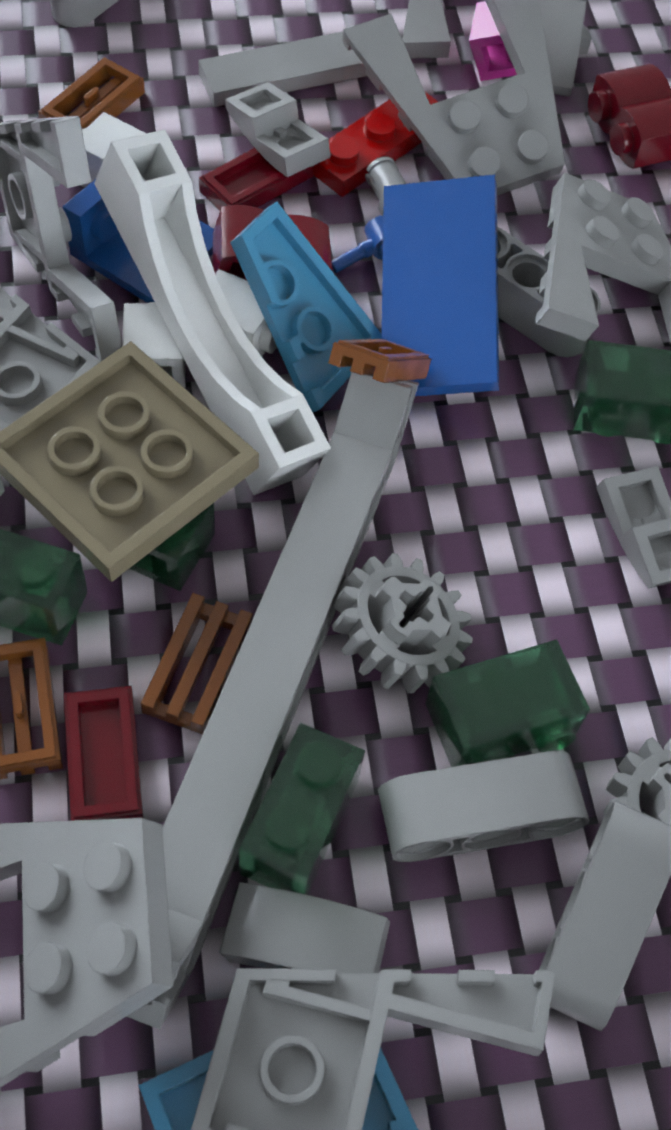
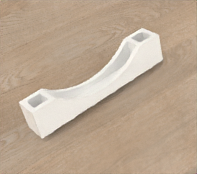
(159, 223)

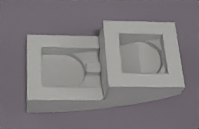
(563, 33)
(274, 129)
(642, 521)
(302, 932)

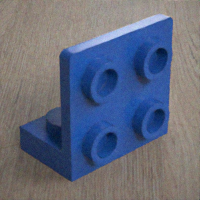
(100, 245)

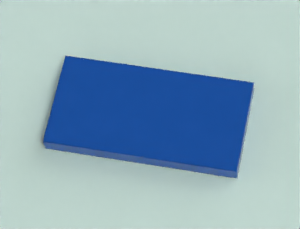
(444, 280)

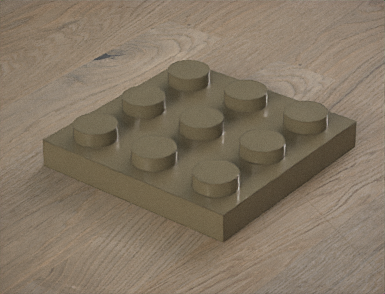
(122, 459)

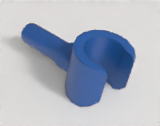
(370, 247)

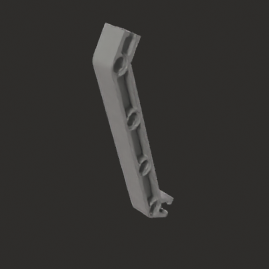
(273, 670)

